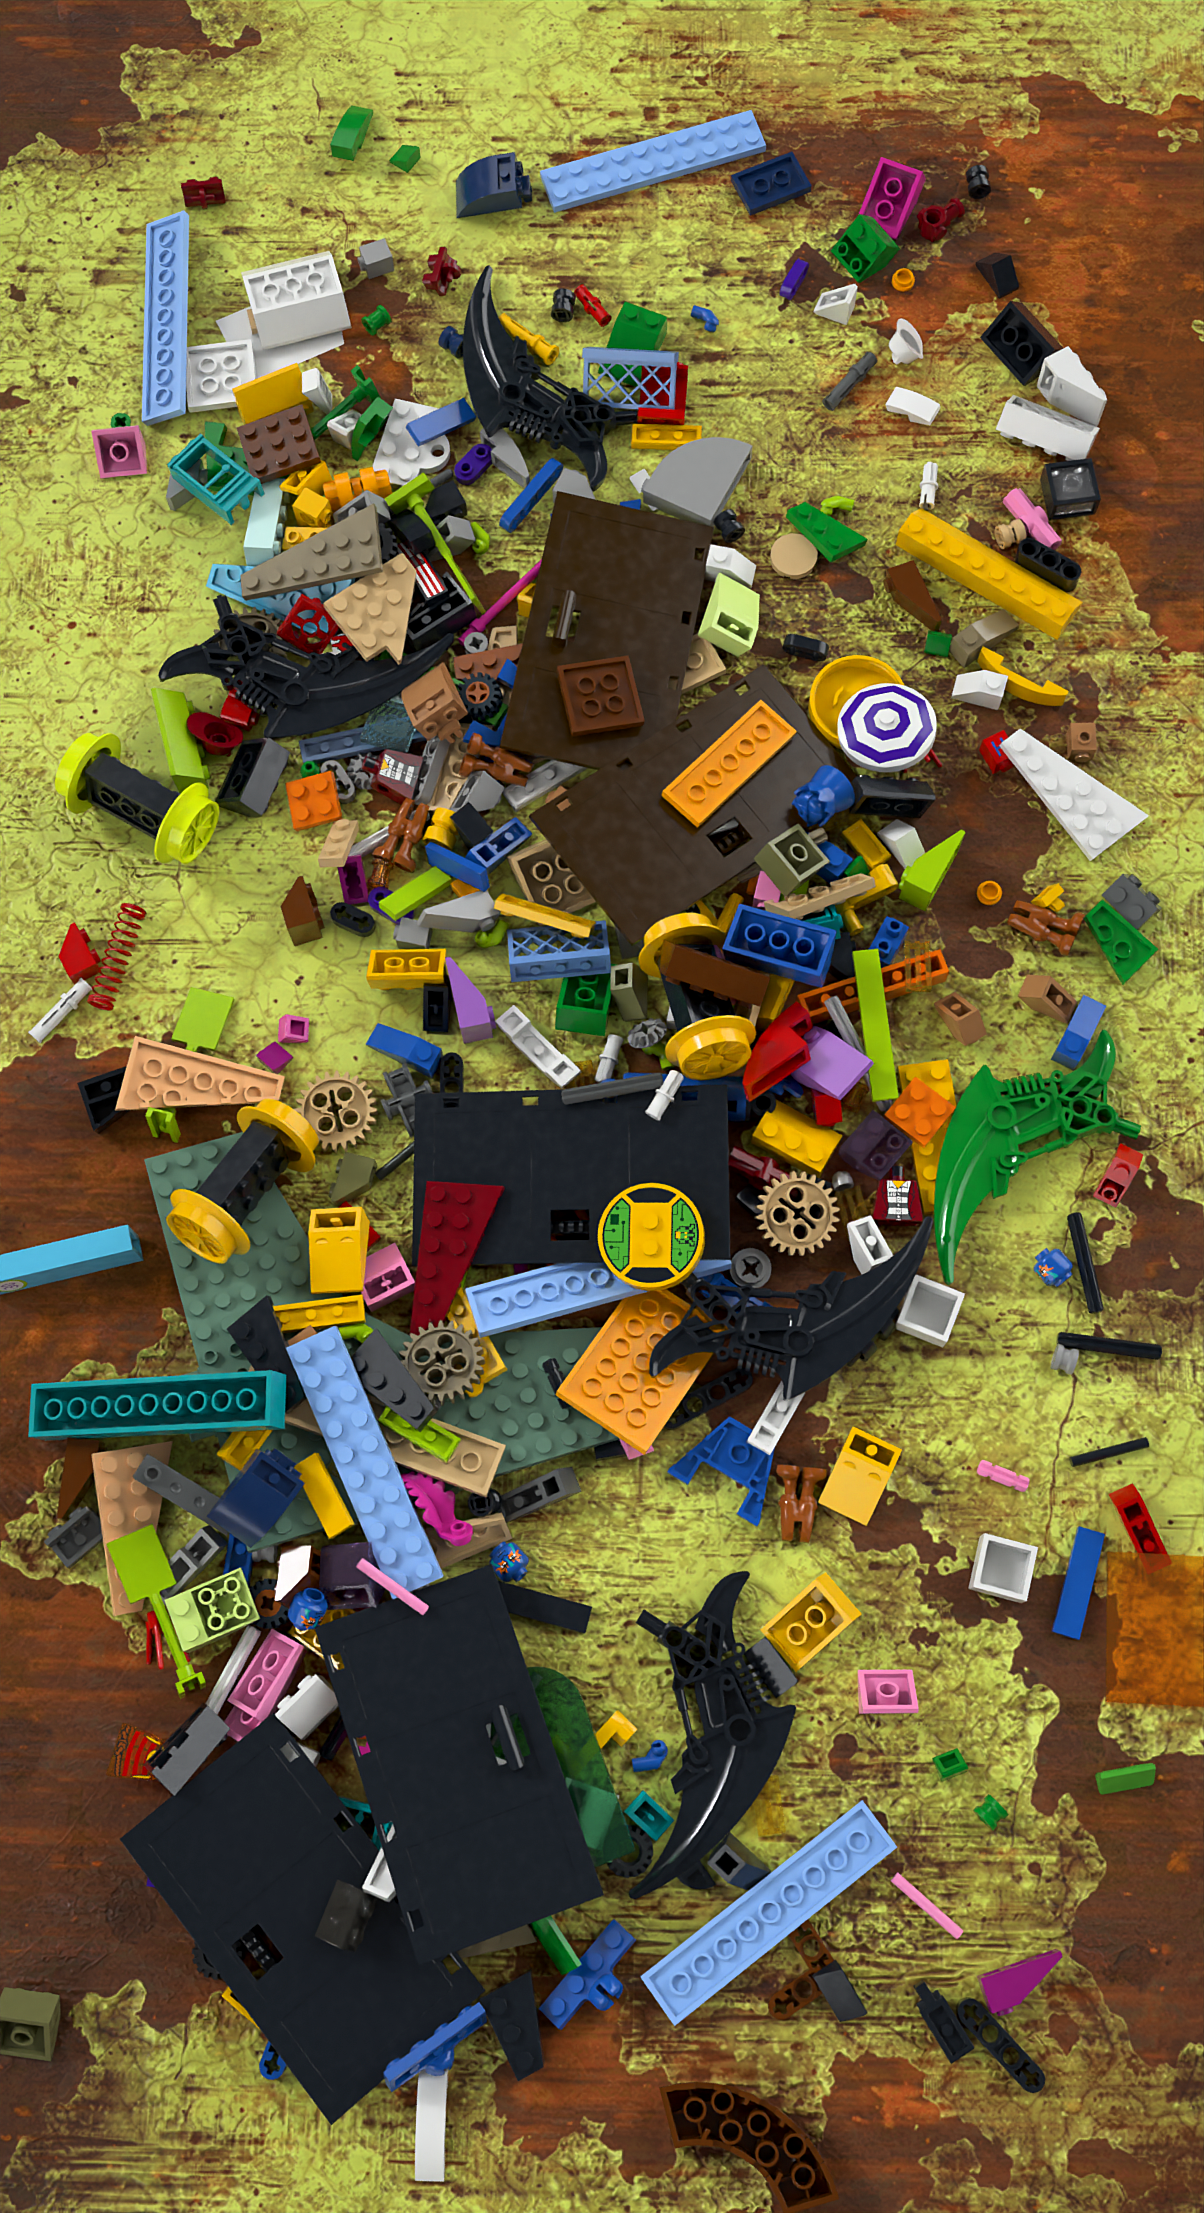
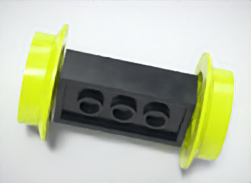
(95, 776)

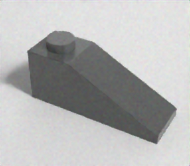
(539, 1493)

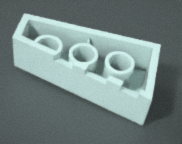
(266, 523)

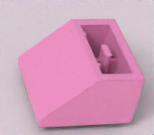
(386, 1278)

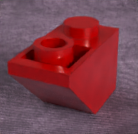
(77, 956)
(1118, 1175)

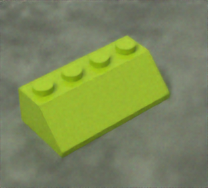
(180, 744)

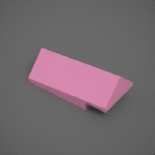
(264, 1683)

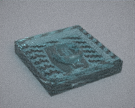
(389, 727)

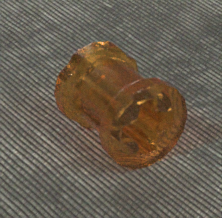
(380, 873)
(854, 1097)

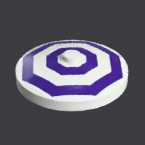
(887, 727)

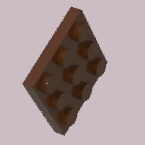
(279, 444)
(600, 695)

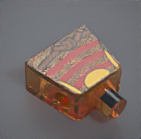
(131, 1751)

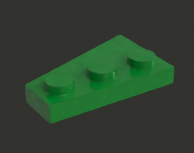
(824, 532)
(1119, 940)

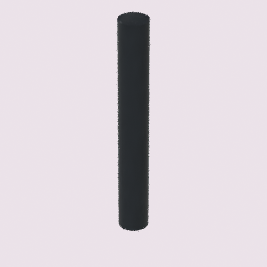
(1108, 1452)

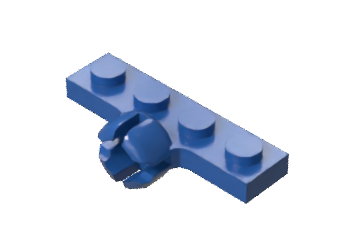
(591, 1978)
(436, 2052)

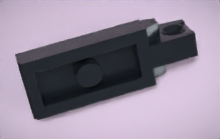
(942, 2023)

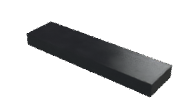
(545, 1607)

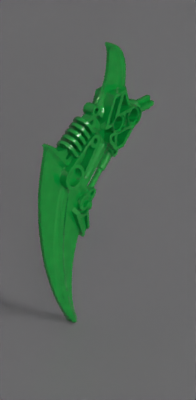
(987, 1129)

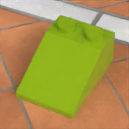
(925, 876)

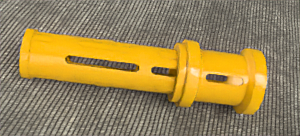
(535, 343)

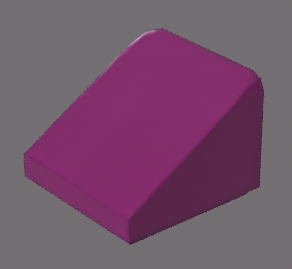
(274, 1057)

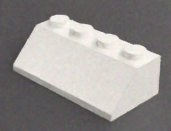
(1046, 429)

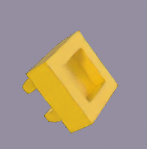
(1049, 898)

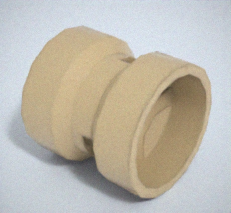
(1009, 534)

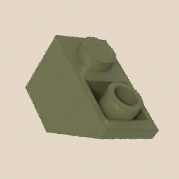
(630, 991)
(353, 1178)

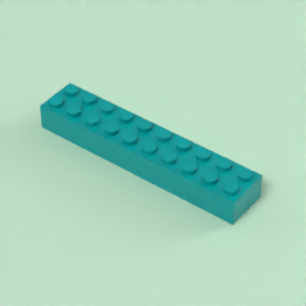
(158, 1405)

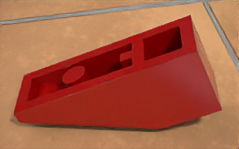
(1137, 1520)

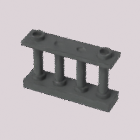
(177, 1489)

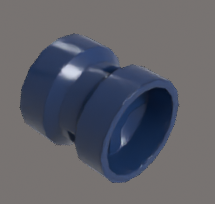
(452, 341)

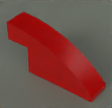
(778, 1051)

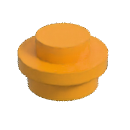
(903, 280)
(989, 893)

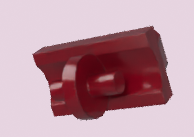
(203, 192)
(444, 271)

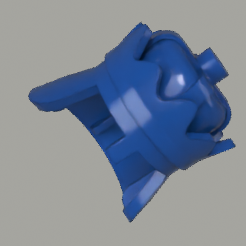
(824, 796)

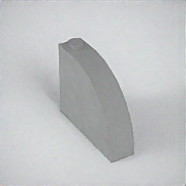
(697, 479)

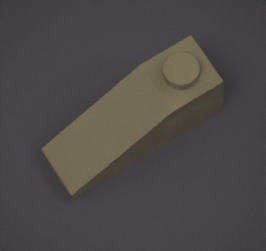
(985, 632)

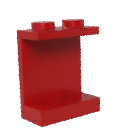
(664, 416)

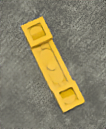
(1019, 686)

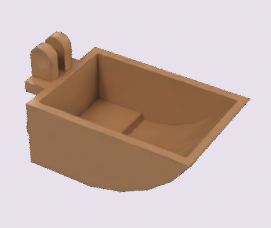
(435, 705)

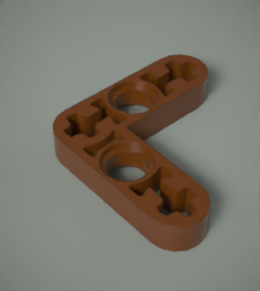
(805, 1976)

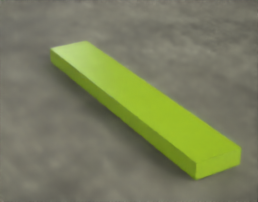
(875, 1024)

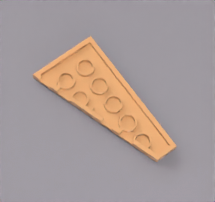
(177, 1077)
(125, 1506)

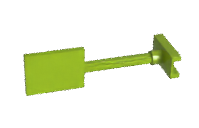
(410, 496)
(197, 1027)
(144, 1575)

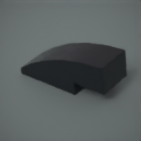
(411, 531)

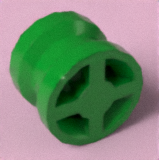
(990, 1812)

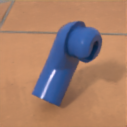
(705, 315)
(653, 1758)

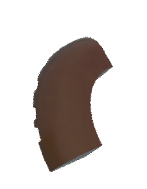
(755, 2132)

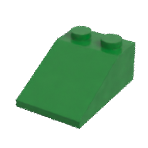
(635, 330)
(584, 1004)

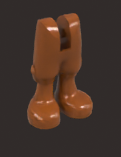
(503, 763)
(404, 827)
(1037, 921)
(802, 1509)

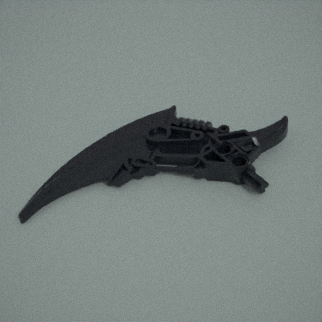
(506, 395)
(306, 698)
(813, 1340)
(739, 1747)

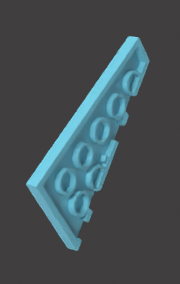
(227, 581)

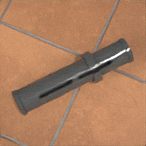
(856, 374)

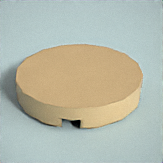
(793, 556)

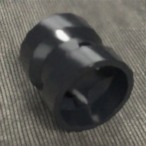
(978, 181)
(563, 301)
(729, 526)
(490, 1504)

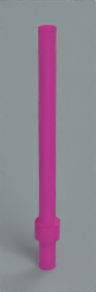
(478, 625)

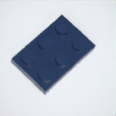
(771, 183)

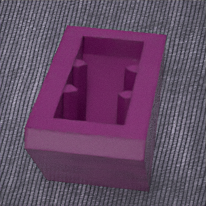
(353, 880)

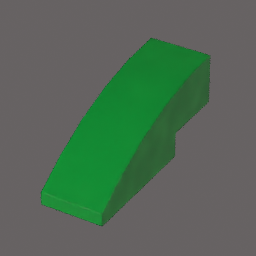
(351, 132)

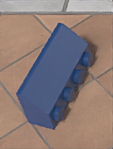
(780, 945)

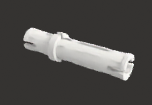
(60, 1010)

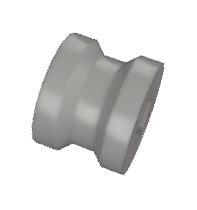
(471, 643)
(1064, 1359)
(269, 1554)

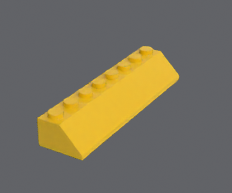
(987, 573)

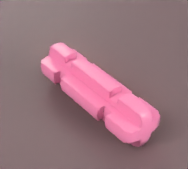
(1003, 1476)

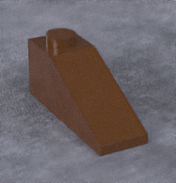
(911, 593)
(77, 1474)

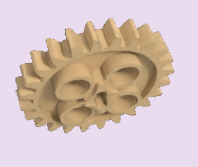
(357, 1105)
(810, 1194)

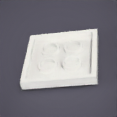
(214, 371)

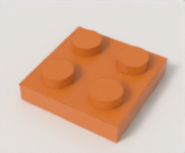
(313, 801)
(919, 1112)

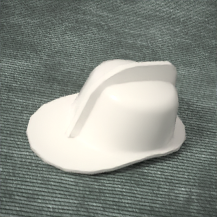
(905, 343)

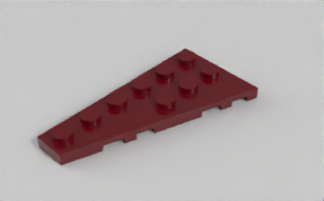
(449, 1239)

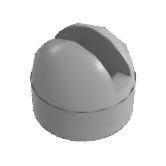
(842, 1181)

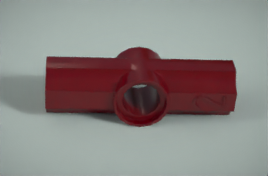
(757, 1170)

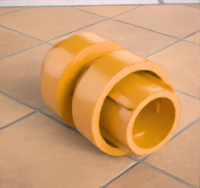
(341, 488)

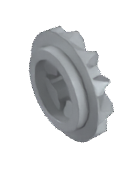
(359, 779)
(639, 1039)
(750, 1256)

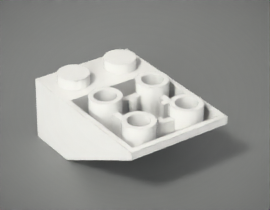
(1071, 387)

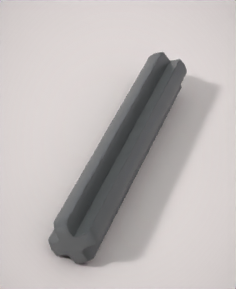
(612, 1088)

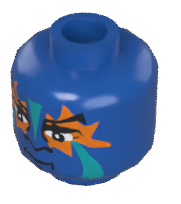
(1053, 1267)
(509, 1562)
(307, 1609)

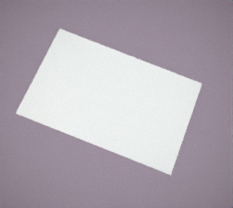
(237, 328)

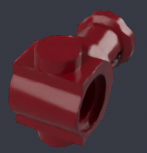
(936, 219)

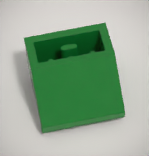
(865, 248)

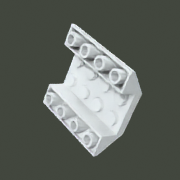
(296, 300)

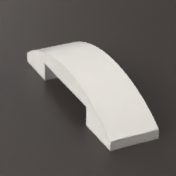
(537, 1048)
(773, 1421)
(430, 2127)

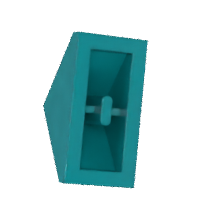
(649, 1815)

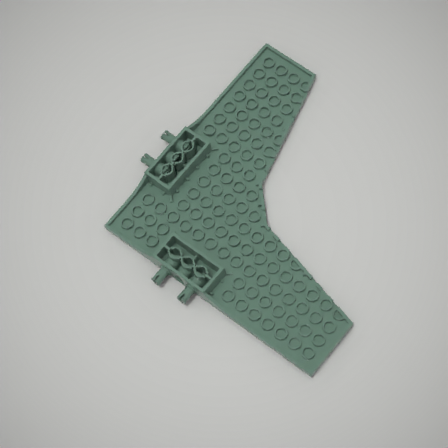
(511, 1410)

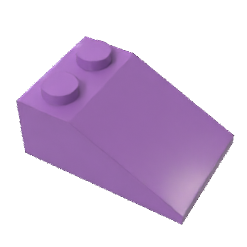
(473, 1015)
(833, 1064)

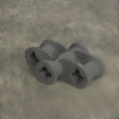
(403, 1092)

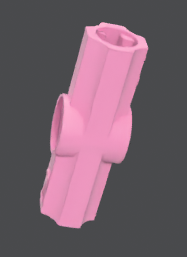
(1033, 518)

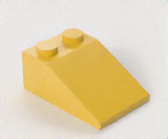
(810, 1621)

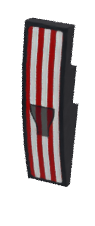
(427, 579)

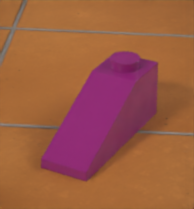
(1012, 1983)

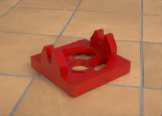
(302, 604)

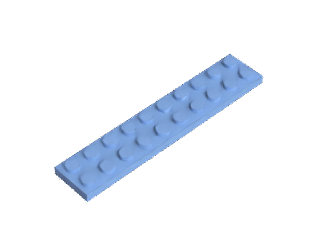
(652, 161)
(165, 319)
(553, 1293)
(364, 1460)
(768, 1912)

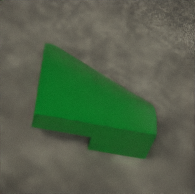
(369, 425)

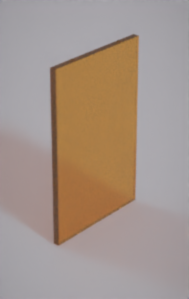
(1155, 1629)

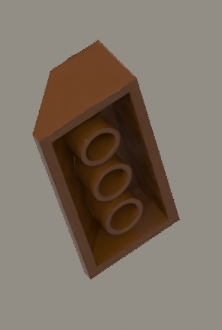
(712, 973)

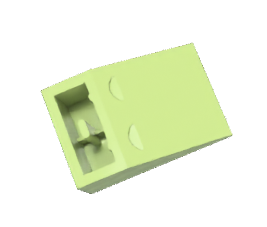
(731, 616)
(212, 1610)

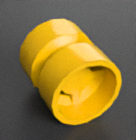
(442, 829)

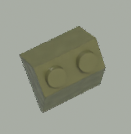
(791, 859)
(28, 2023)

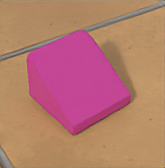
(293, 1029)

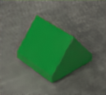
(938, 643)
(950, 1764)

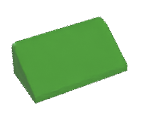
(1125, 1778)

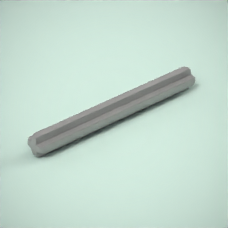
(850, 1037)

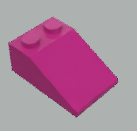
(892, 195)

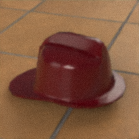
(216, 734)

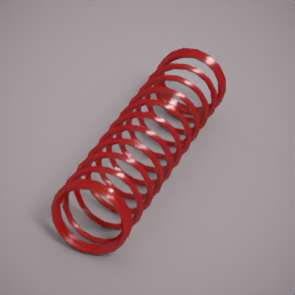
(104, 998)

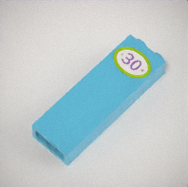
(69, 1258)

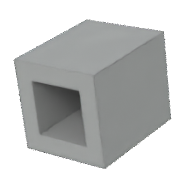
(375, 259)
(411, 936)

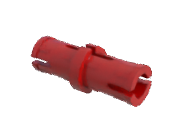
(600, 314)

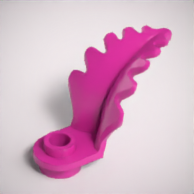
(438, 1508)

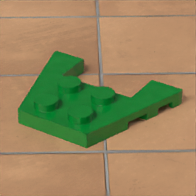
(215, 434)

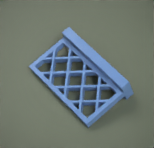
(631, 357)
(558, 962)

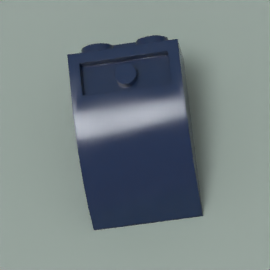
(492, 186)
(257, 1496)

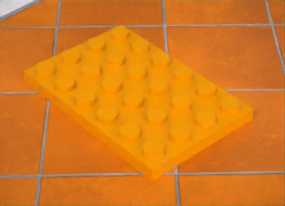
(614, 1377)

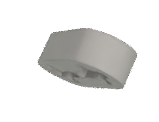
(342, 778)

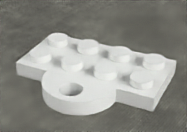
(400, 453)

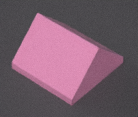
(120, 451)
(886, 1692)

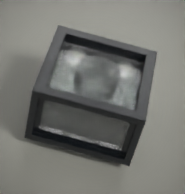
(1070, 489)

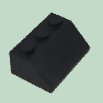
(1020, 341)
(253, 777)
(891, 797)

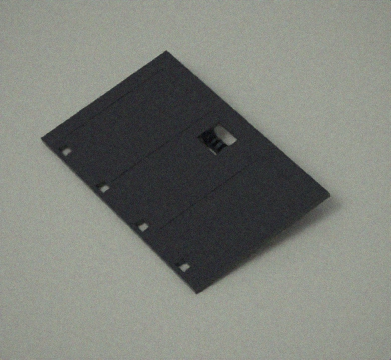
(571, 1160)
(474, 1838)
(263, 1848)

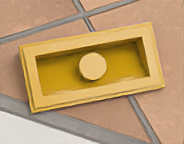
(241, 1446)

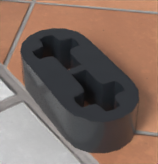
(805, 647)
(355, 915)

